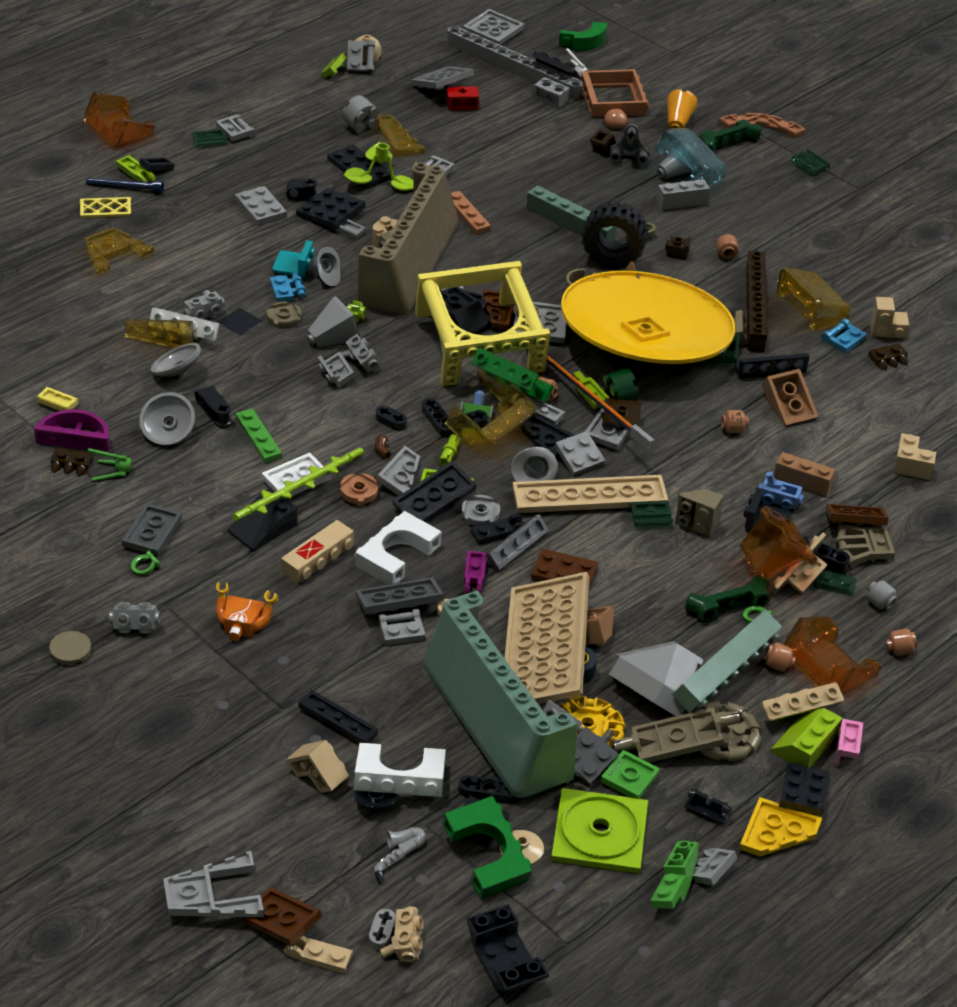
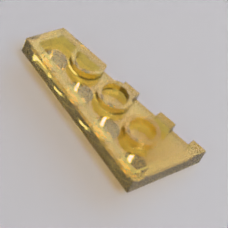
(397, 137)
(160, 332)

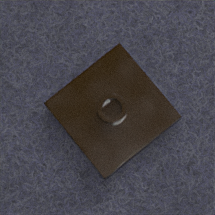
(627, 409)

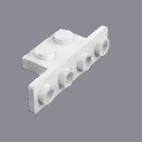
(201, 327)

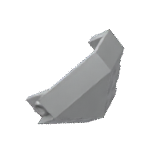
(657, 672)

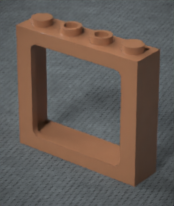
(614, 78)

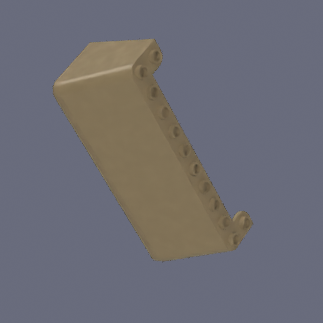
(414, 246)

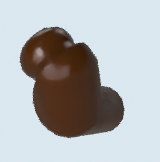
(380, 448)

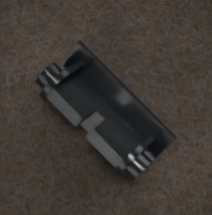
(710, 808)

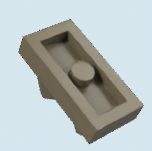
(741, 326)

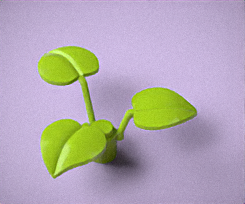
(380, 153)

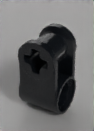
(302, 189)

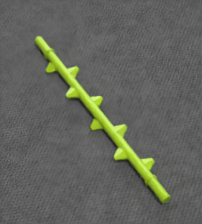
(290, 486)

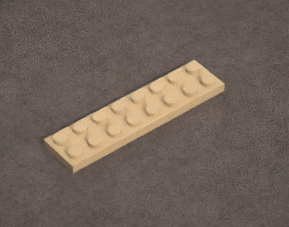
(587, 493)

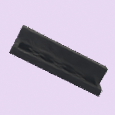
(771, 365)

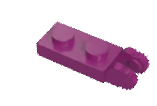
(475, 570)

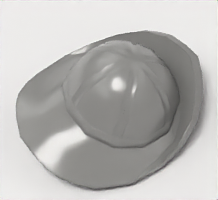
(534, 465)

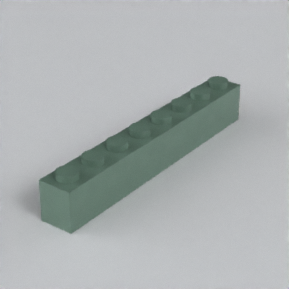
(727, 661)

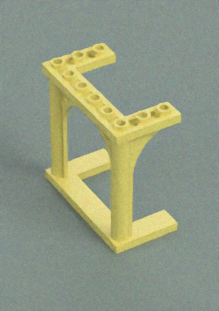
(512, 291)

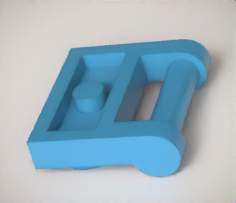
(847, 340)

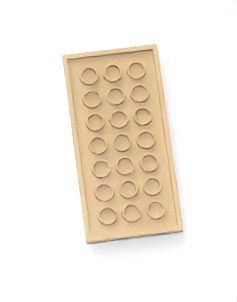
(549, 636)

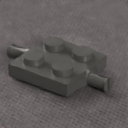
(592, 755)

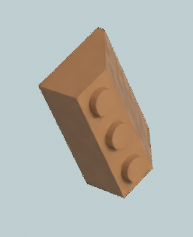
(805, 473)

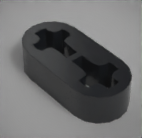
(391, 418)

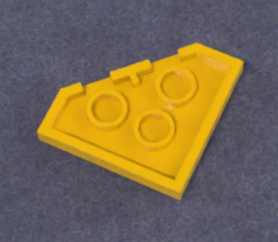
(777, 828)

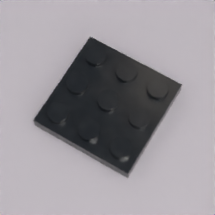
(330, 208)

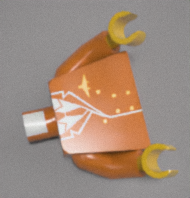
(243, 615)

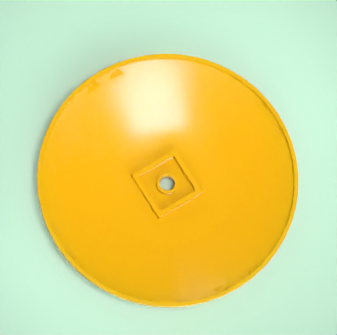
(648, 317)

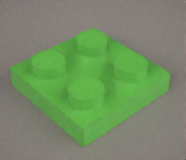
(630, 775)

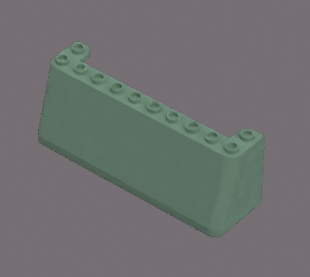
(495, 706)

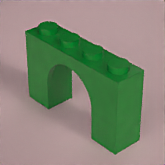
(488, 819)

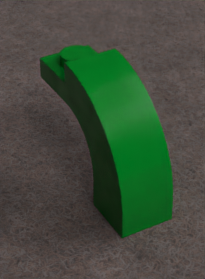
(584, 40)

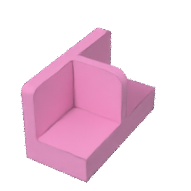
(849, 740)

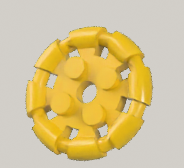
(592, 712)

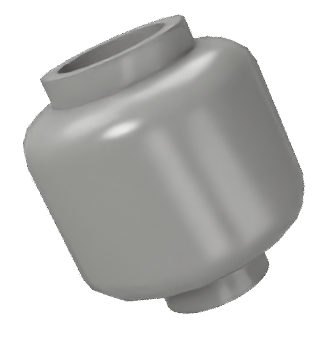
(881, 595)

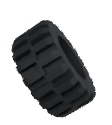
(618, 216)

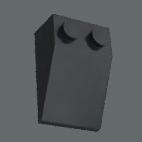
(261, 528)

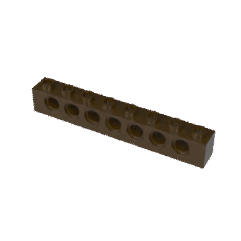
(756, 301)

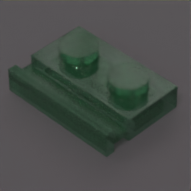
(810, 162)
(651, 513)

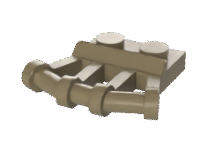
(875, 539)

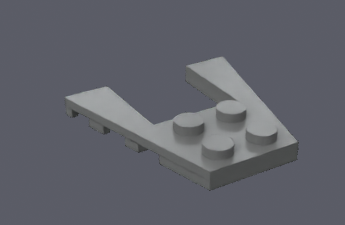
(193, 895)

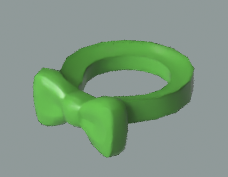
(148, 556)
(753, 609)

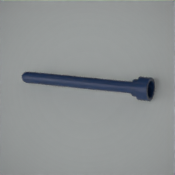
(157, 186)

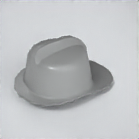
(328, 266)

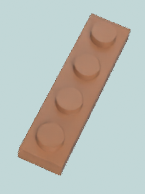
(469, 214)

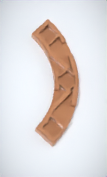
(764, 120)

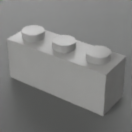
(682, 194)

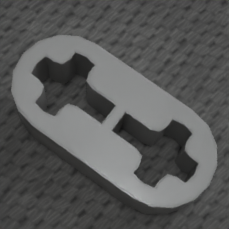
(377, 928)

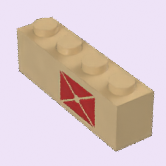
(317, 551)

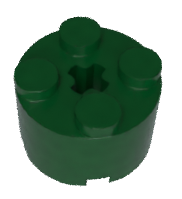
(620, 385)

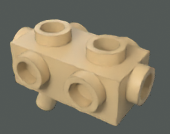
(407, 939)

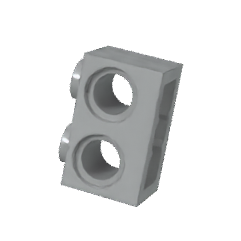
(551, 92)

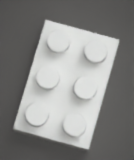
(292, 472)

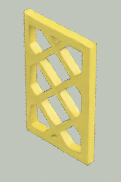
(112, 213)

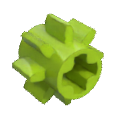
(357, 310)

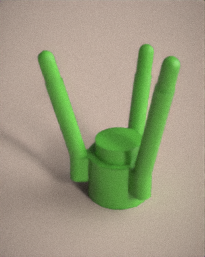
(121, 464)

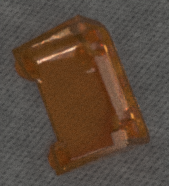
(110, 120)
(823, 659)

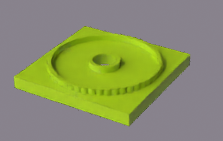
(613, 849)

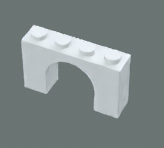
(402, 530)
(375, 777)

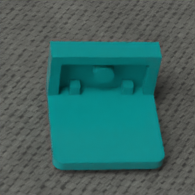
(293, 262)

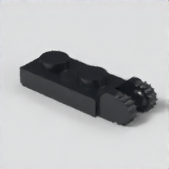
(497, 529)

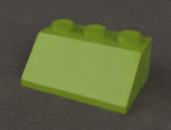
(808, 737)

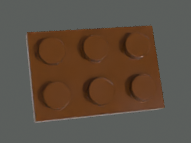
(857, 515)
(556, 565)
(283, 917)

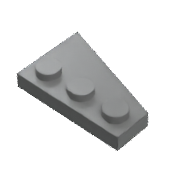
(400, 471)

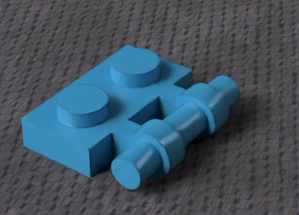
(283, 288)

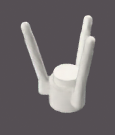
(579, 66)

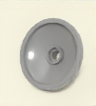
(176, 361)
(162, 410)

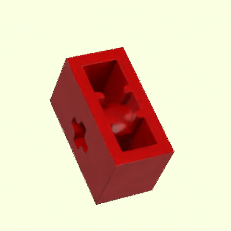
(462, 98)

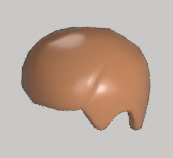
(615, 119)

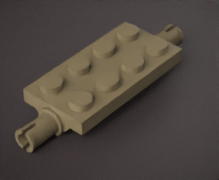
(678, 735)

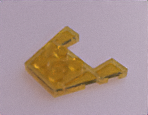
(112, 242)

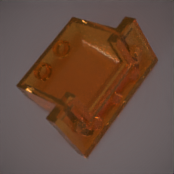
(775, 545)

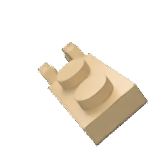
(320, 954)

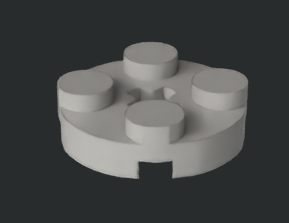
(471, 508)

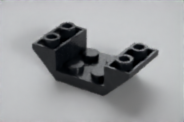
(465, 310)
(503, 951)

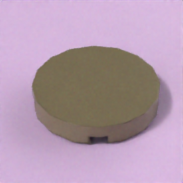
(283, 315)
(70, 648)

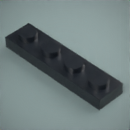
(338, 717)

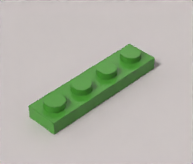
(258, 436)

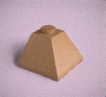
(599, 625)

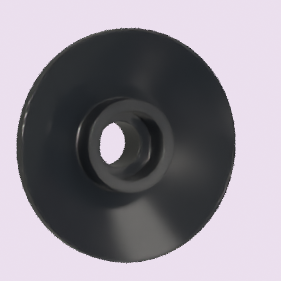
(375, 800)

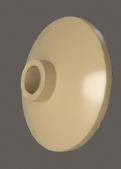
(531, 845)

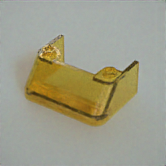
(513, 411)

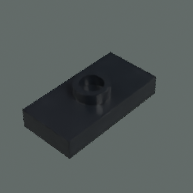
(156, 164)

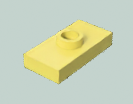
(56, 399)

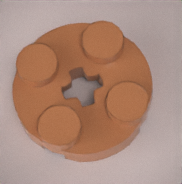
(351, 484)

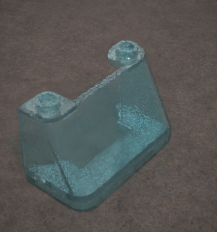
(694, 153)

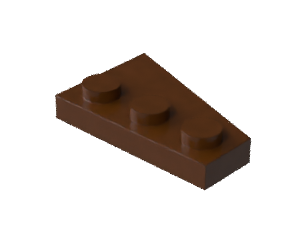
(498, 315)

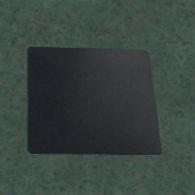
(240, 321)

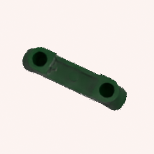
(740, 132)
(708, 607)

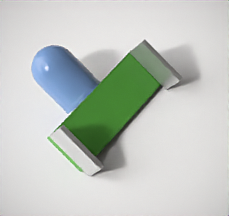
(478, 404)

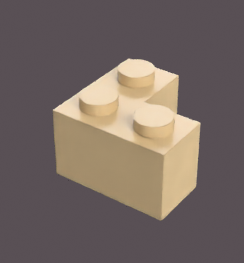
(886, 321)
(912, 460)
(320, 764)

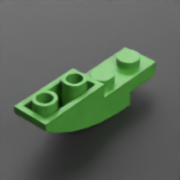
(678, 875)

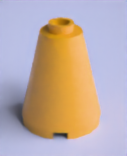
(680, 108)

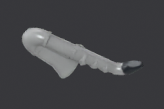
(406, 841)

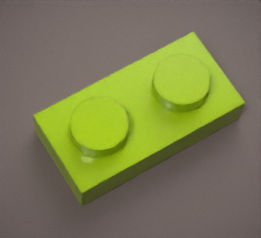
(335, 64)

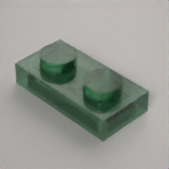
(209, 137)
(836, 582)

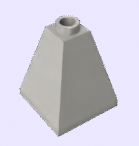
(333, 325)

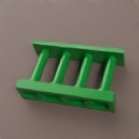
(521, 377)

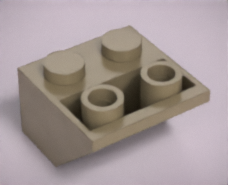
(699, 511)

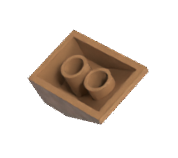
(789, 397)

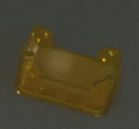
(820, 299)

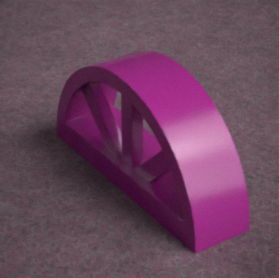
(52, 430)

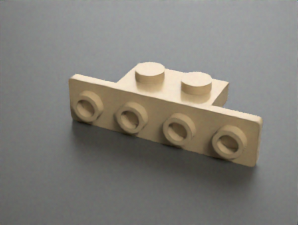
(803, 573)
(802, 701)

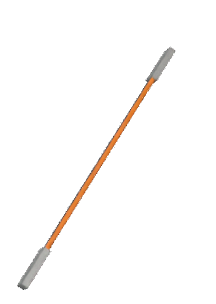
(636, 432)

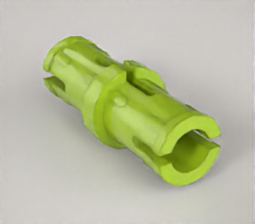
(449, 450)

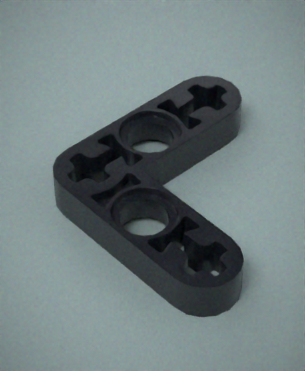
(477, 416)
(500, 793)

